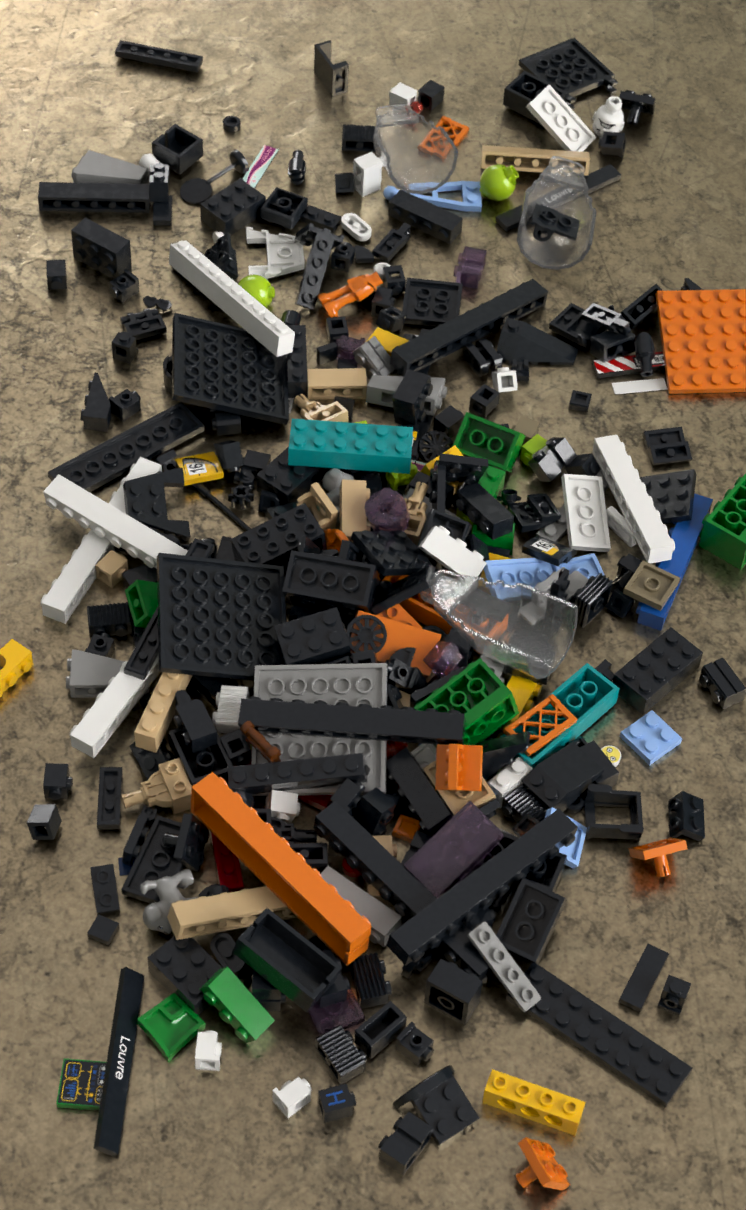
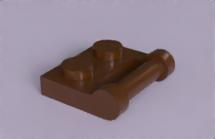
(258, 741)

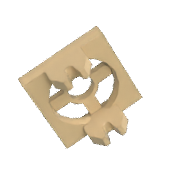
(318, 497)

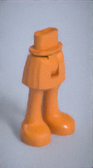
(356, 290)

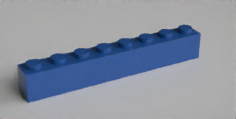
(685, 537)

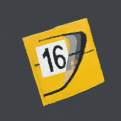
(200, 468)

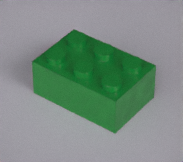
(489, 441)

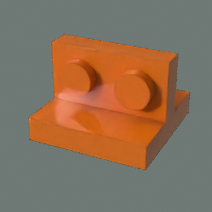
(459, 767)

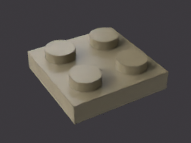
(651, 585)

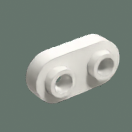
(356, 227)

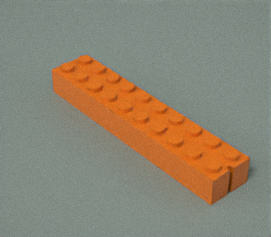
(280, 868)

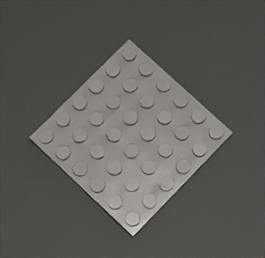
(331, 684)

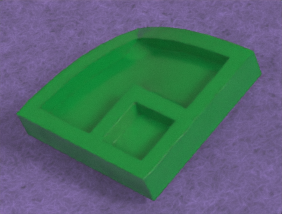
(171, 1025)

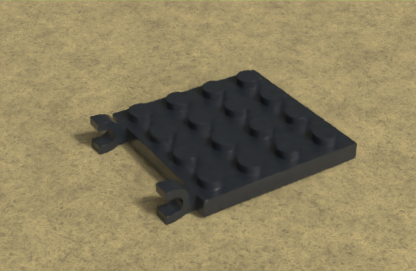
(570, 69)

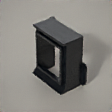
(604, 796)

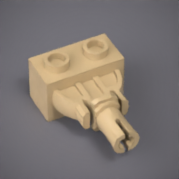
(311, 411)
(417, 512)
(164, 788)

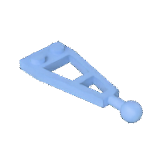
(470, 196)

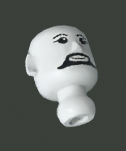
(608, 117)

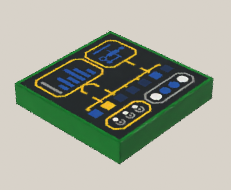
(81, 1084)

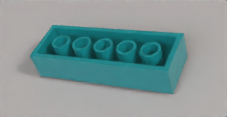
(350, 446)
(587, 697)

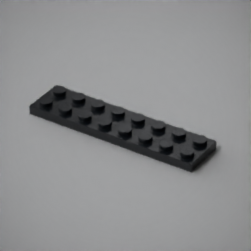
(120, 452)
(605, 1037)

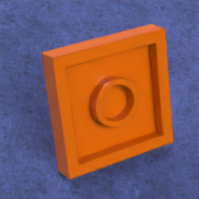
(658, 851)

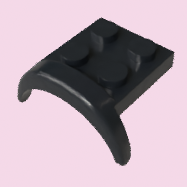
(573, 327)
(440, 1104)

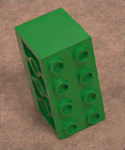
(726, 526)
(477, 695)

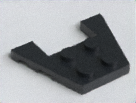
(147, 502)

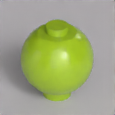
(498, 182)
(258, 288)

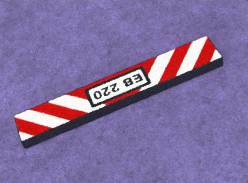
(625, 366)

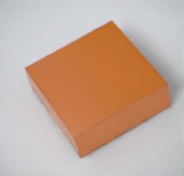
(405, 828)

